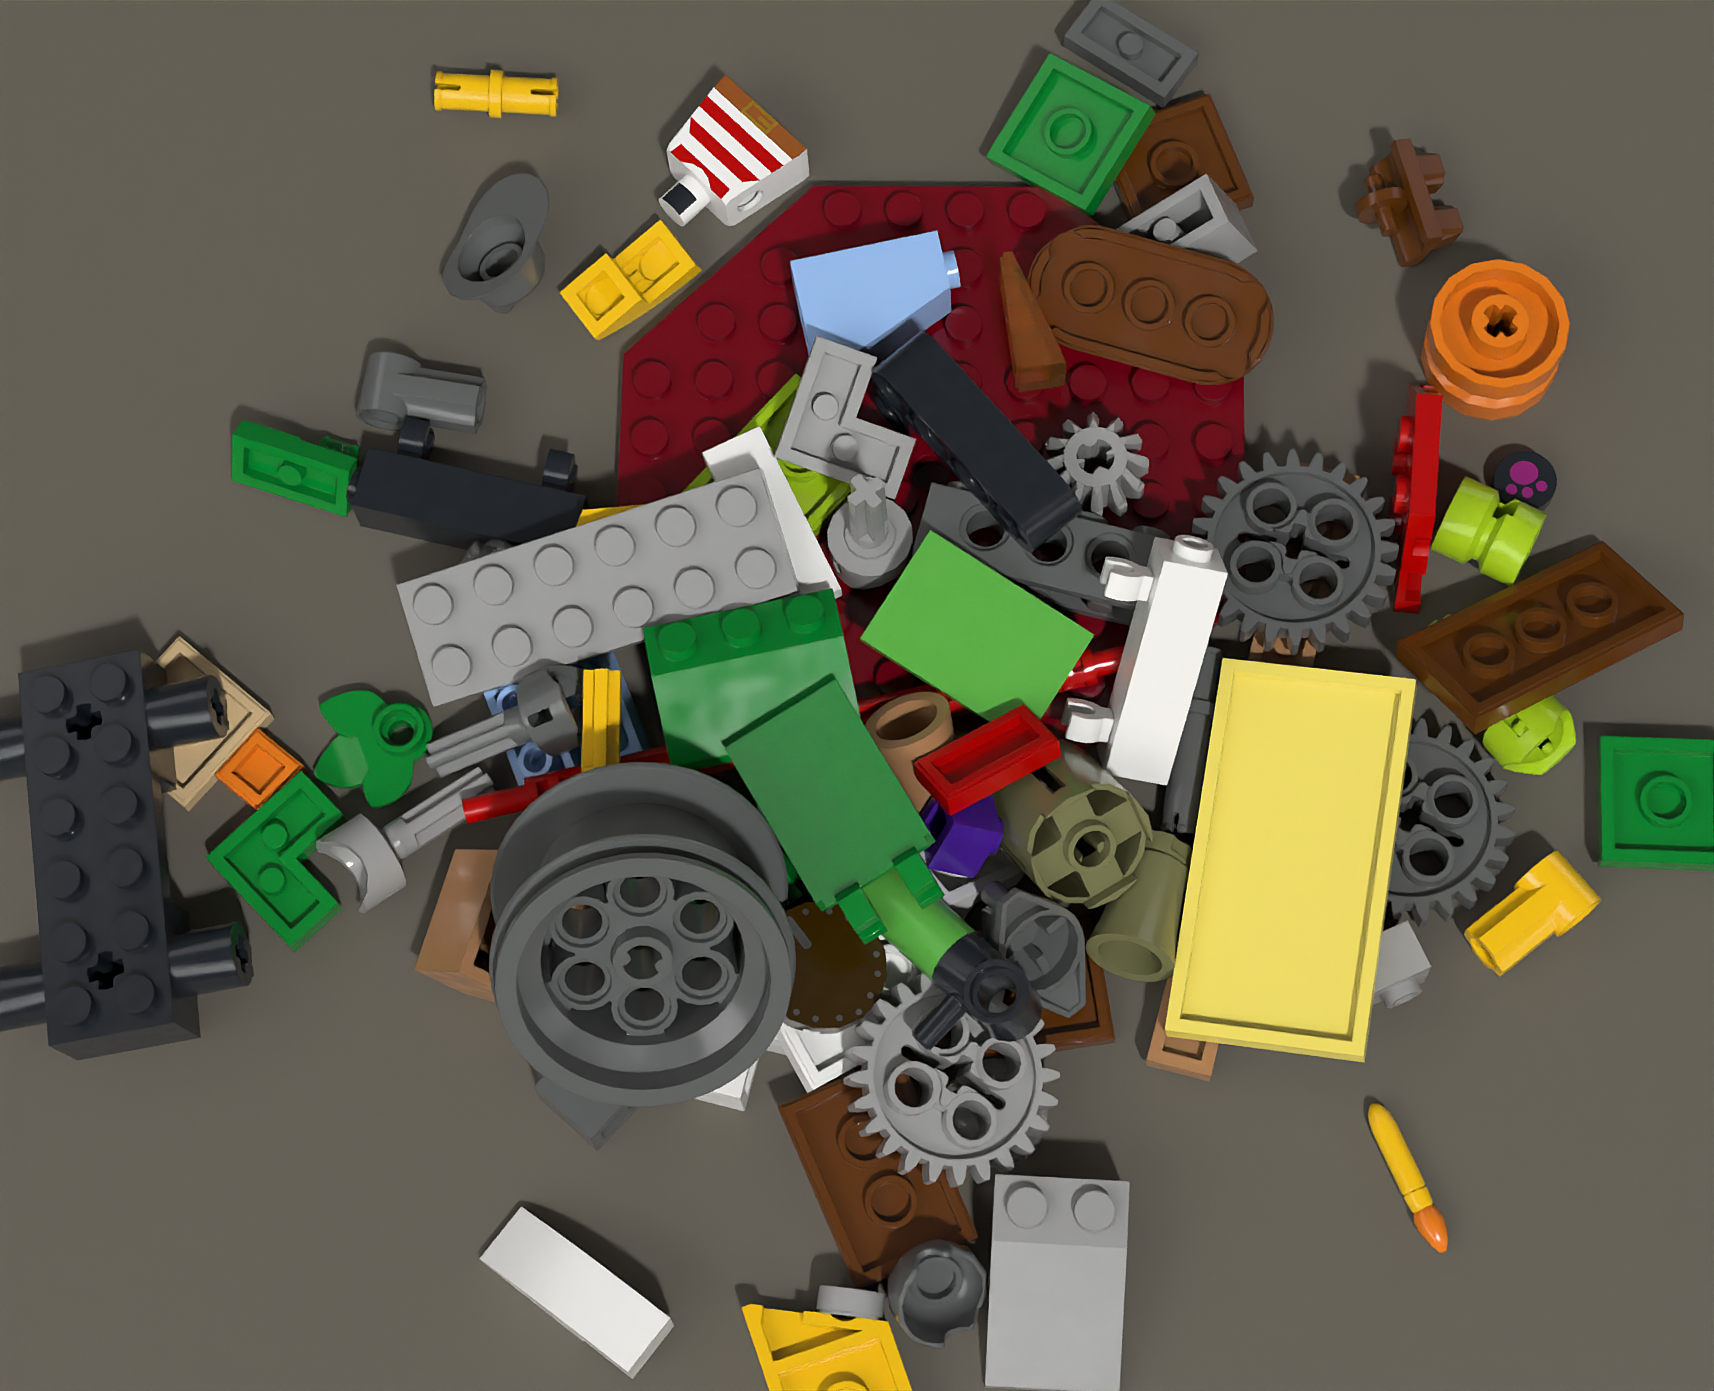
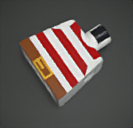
(731, 159)

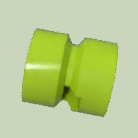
(1488, 531)

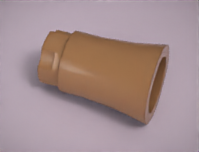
(909, 731)

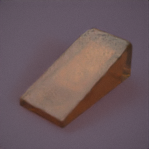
(1032, 346)

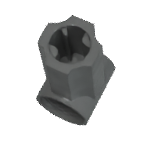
(402, 388)

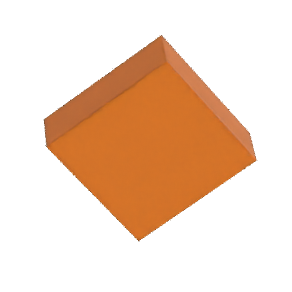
(258, 770)

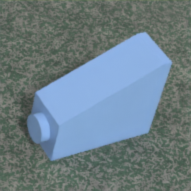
(875, 292)

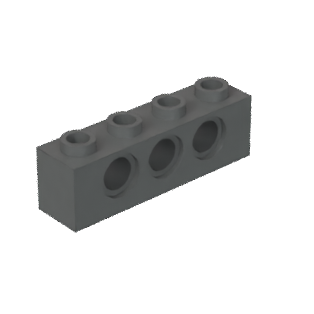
(1062, 584)

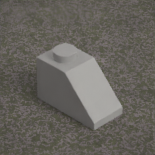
(1197, 220)

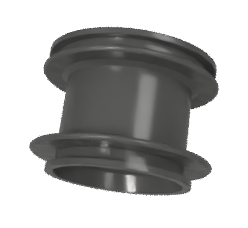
(642, 988)

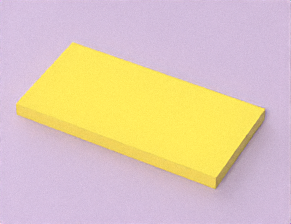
(1292, 859)

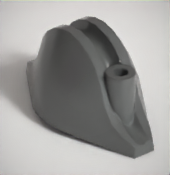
(1041, 941)

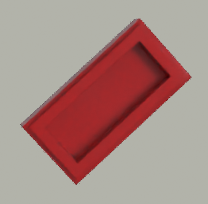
(987, 759)

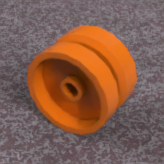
(1495, 339)

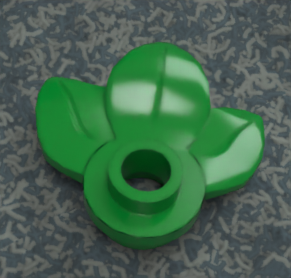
(365, 747)

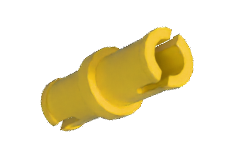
(496, 94)

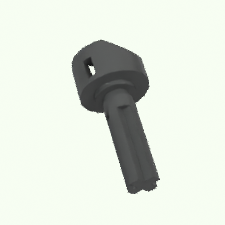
(538, 717)

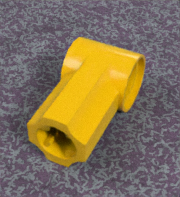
(1544, 903)

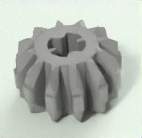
(1095, 444)

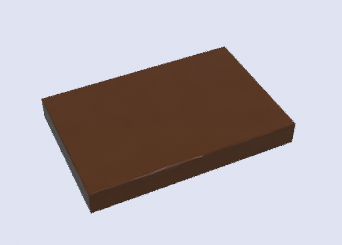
(863, 1198)

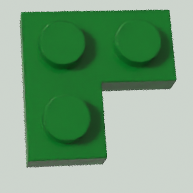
(266, 858)

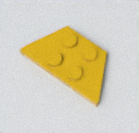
(824, 1351)

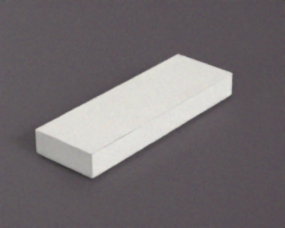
(753, 452)

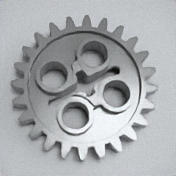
(927, 1131)

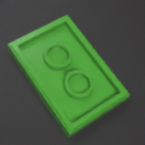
(975, 633)

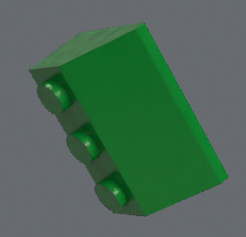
(740, 669)

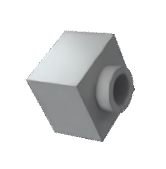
(1400, 966)

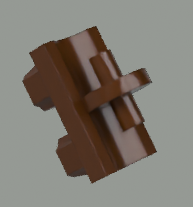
(1403, 205)

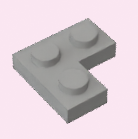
(824, 426)

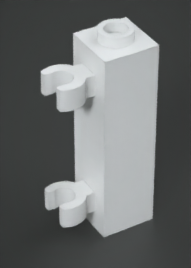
(1160, 657)

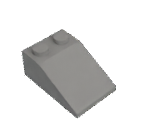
(1057, 1283)

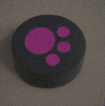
(1525, 478)

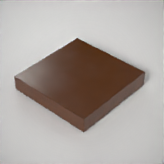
(1175, 151)

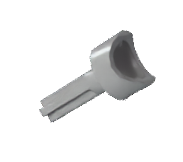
(869, 537)
(376, 854)

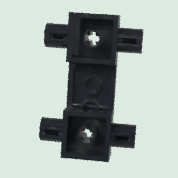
(105, 857)

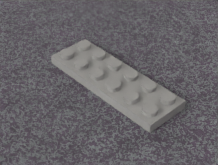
(597, 587)

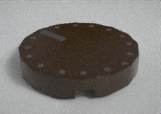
(834, 971)

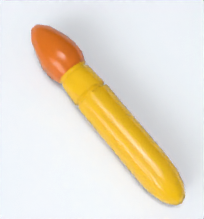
(1408, 1177)

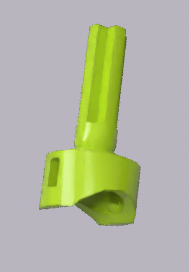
(1517, 738)

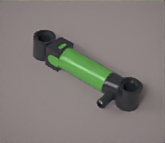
(956, 962)

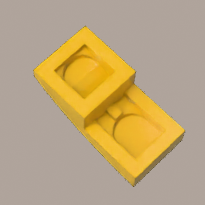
(632, 283)

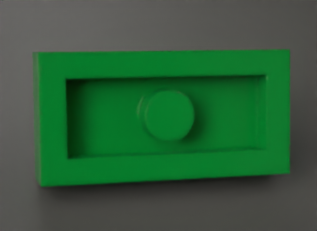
(294, 467)

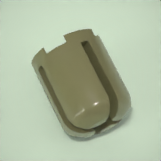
(1079, 810)

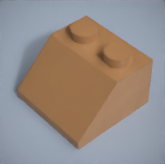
(463, 926)

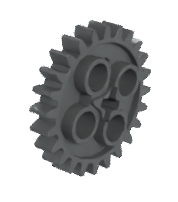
(1307, 499)
(1433, 771)

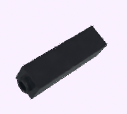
(459, 505)

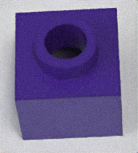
(963, 838)

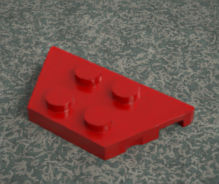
(1415, 491)

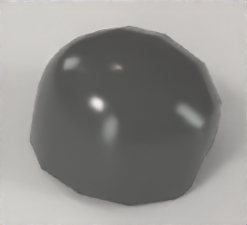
(936, 1291)

